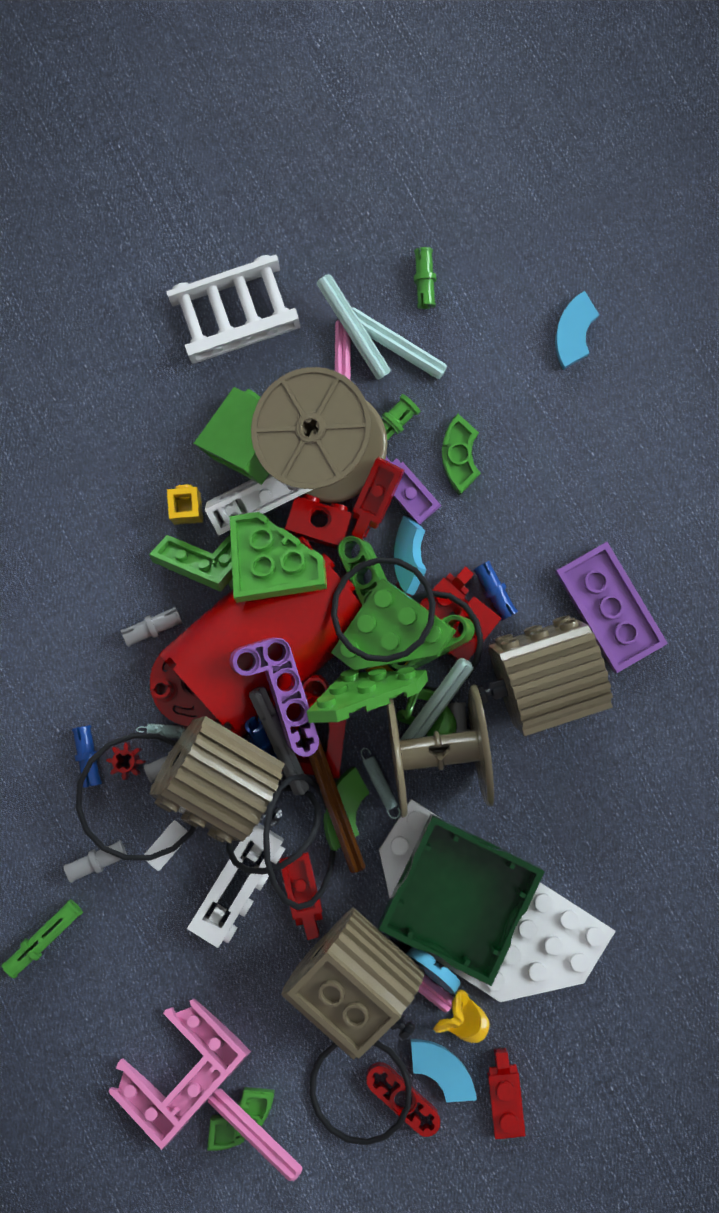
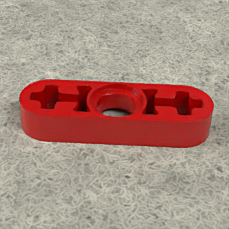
(424, 1108)

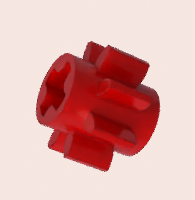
(117, 760)

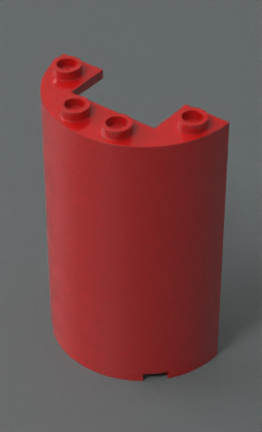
(301, 619)

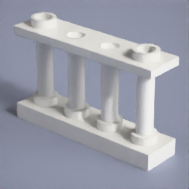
(228, 337)

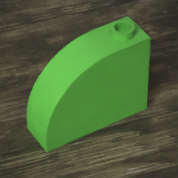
(229, 435)

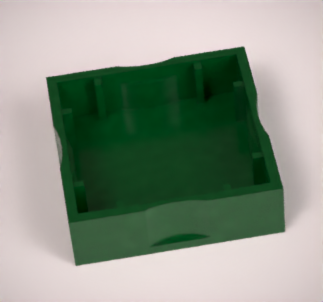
(460, 899)

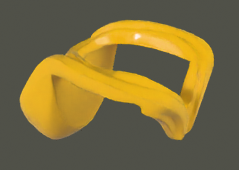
(468, 1020)

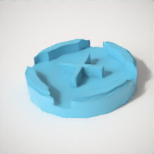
(439, 975)

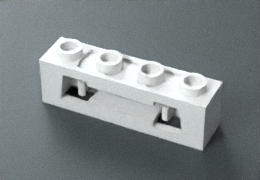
(249, 498)
(210, 927)

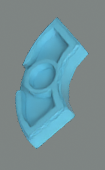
(572, 328)
(408, 549)
(444, 1068)

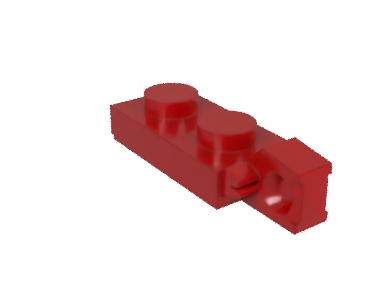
(376, 496)
(451, 585)
(300, 888)
(505, 1097)

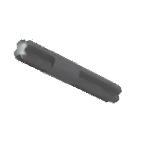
(273, 729)

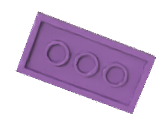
(611, 607)

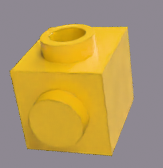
(184, 505)

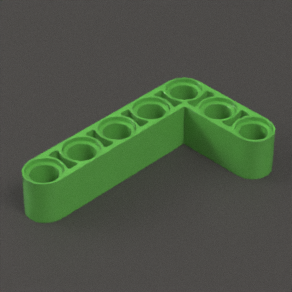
(364, 590)

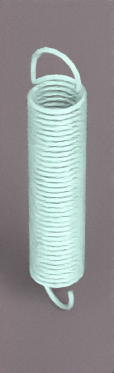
(165, 730)
(380, 783)

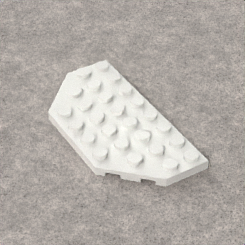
(551, 944)

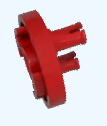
(169, 690)

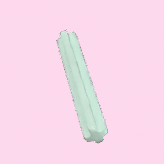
(353, 326)
(401, 346)
(439, 699)

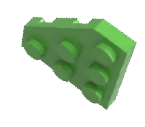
(271, 560)
(390, 625)
(365, 689)

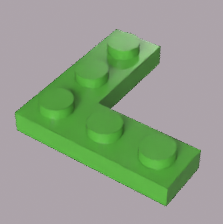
(195, 563)

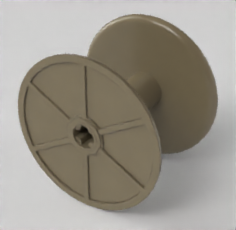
(318, 433)
(444, 750)

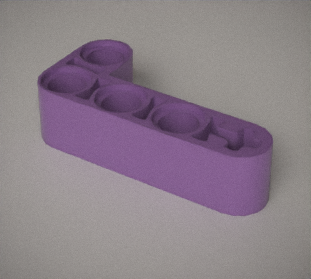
(281, 698)

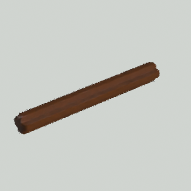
(336, 809)

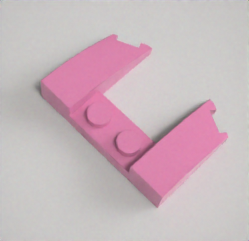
(166, 1116)

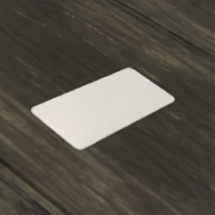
(166, 840)

